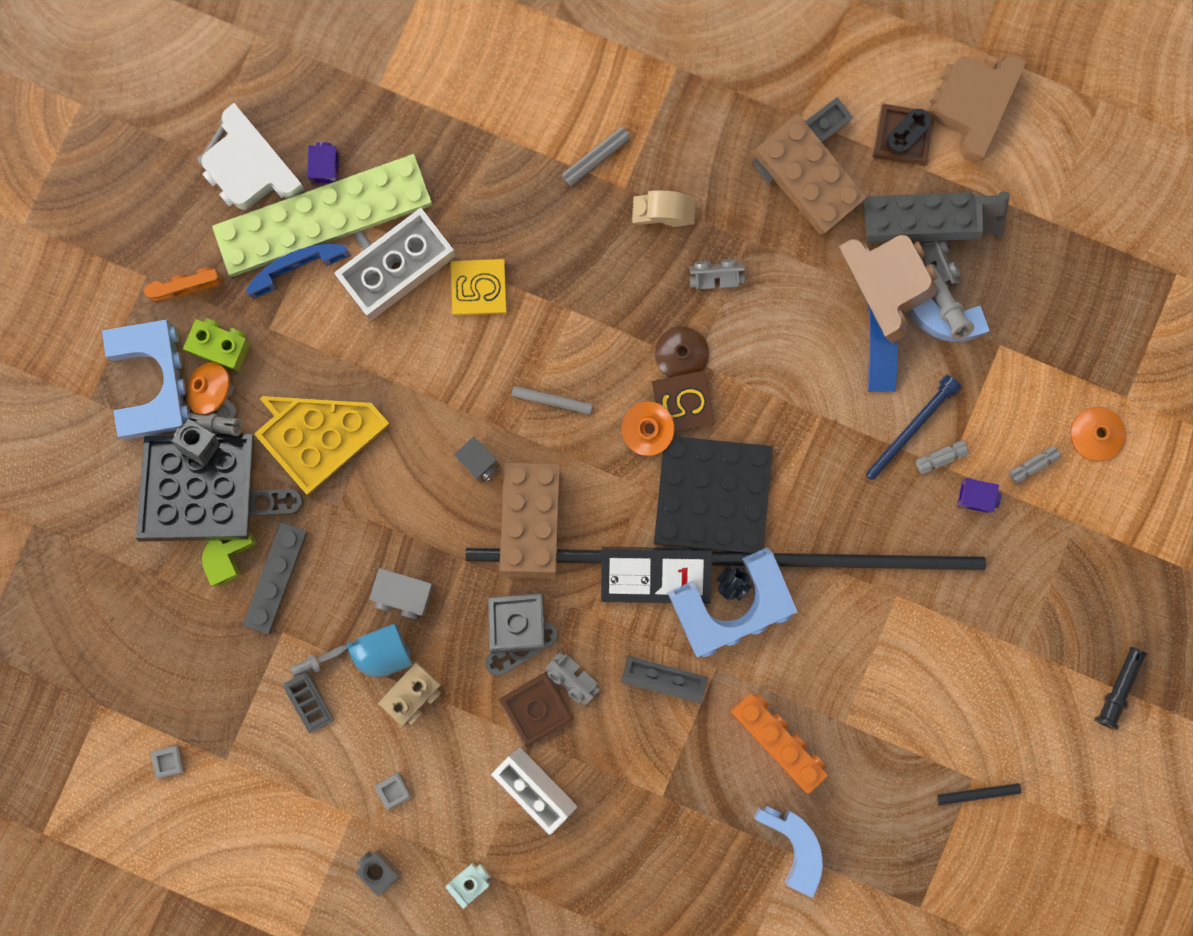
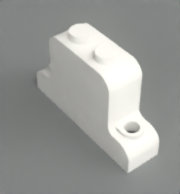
(246, 164)

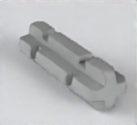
(942, 457)
(1034, 464)

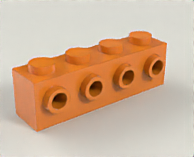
(779, 744)

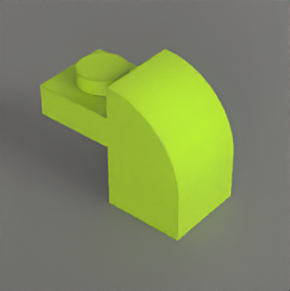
(219, 560)

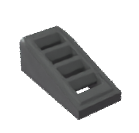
(294, 697)

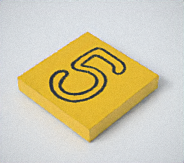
(478, 287)

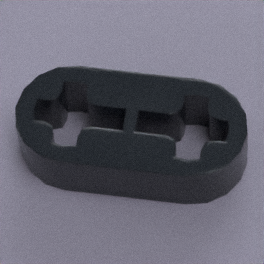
(904, 127)

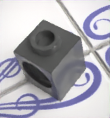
(203, 449)
(390, 872)

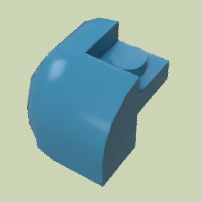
(381, 652)

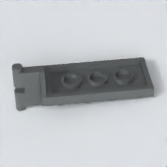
(934, 216)

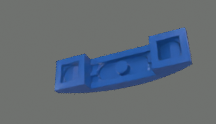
(264, 281)
(882, 358)

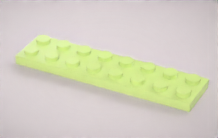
(322, 215)

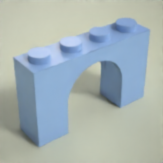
(168, 408)
(770, 605)

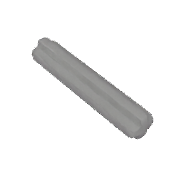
(596, 156)

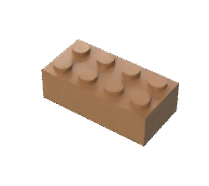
(809, 174)
(530, 521)

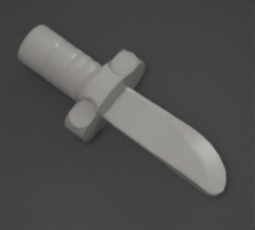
(312, 662)

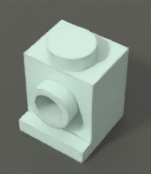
(457, 888)

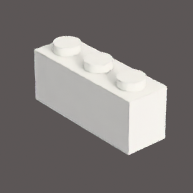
(534, 790)

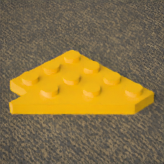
(317, 435)

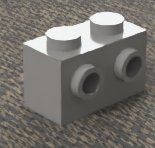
(402, 593)

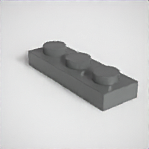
(664, 679)

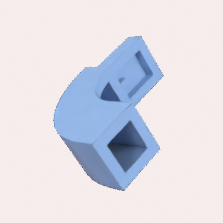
(928, 319)
(807, 861)

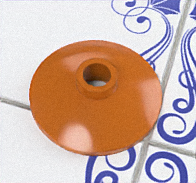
(208, 388)
(635, 428)
(1085, 437)

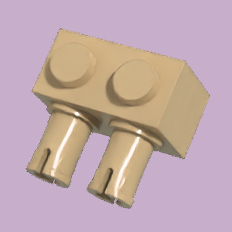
(410, 694)

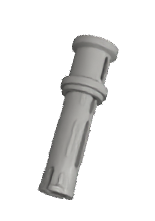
(951, 311)

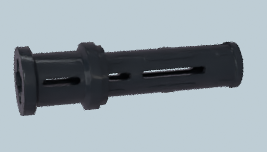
(1116, 700)

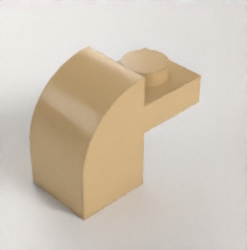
(664, 207)

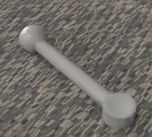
(213, 141)

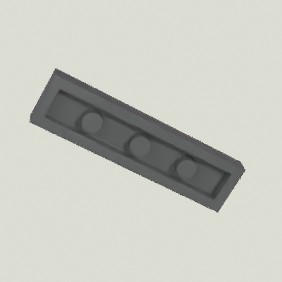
(822, 123)
(275, 578)

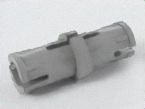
(217, 424)

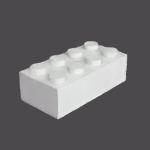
(411, 243)

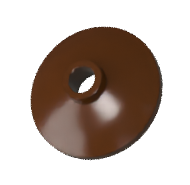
(668, 358)

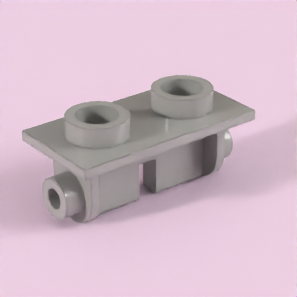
(938, 252)
(726, 272)
(562, 671)

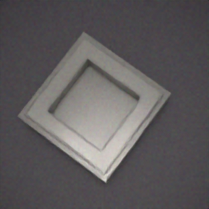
(167, 761)
(392, 791)

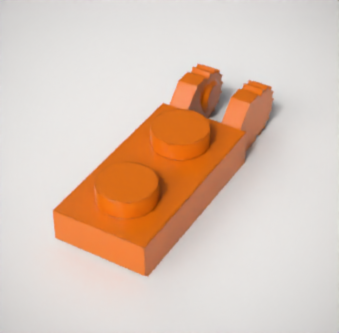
(182, 285)

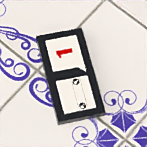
(651, 572)

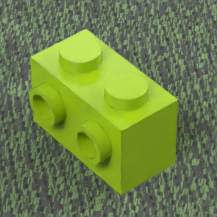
(216, 344)

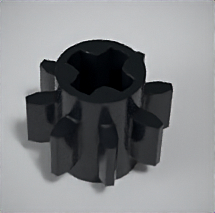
(733, 583)

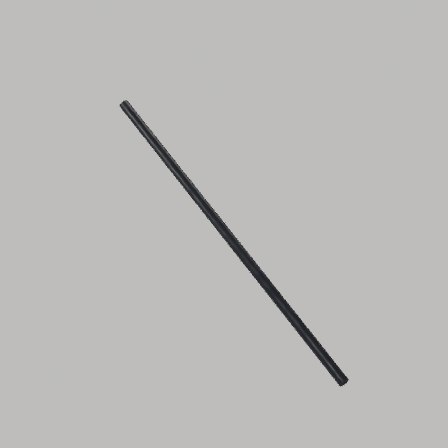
(782, 559)

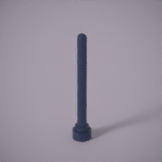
(948, 388)

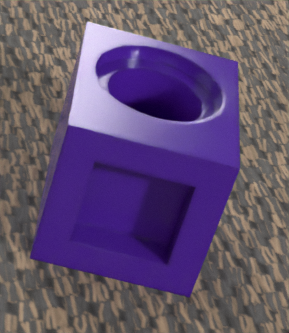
(323, 163)
(979, 495)

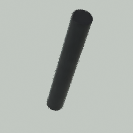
(979, 794)

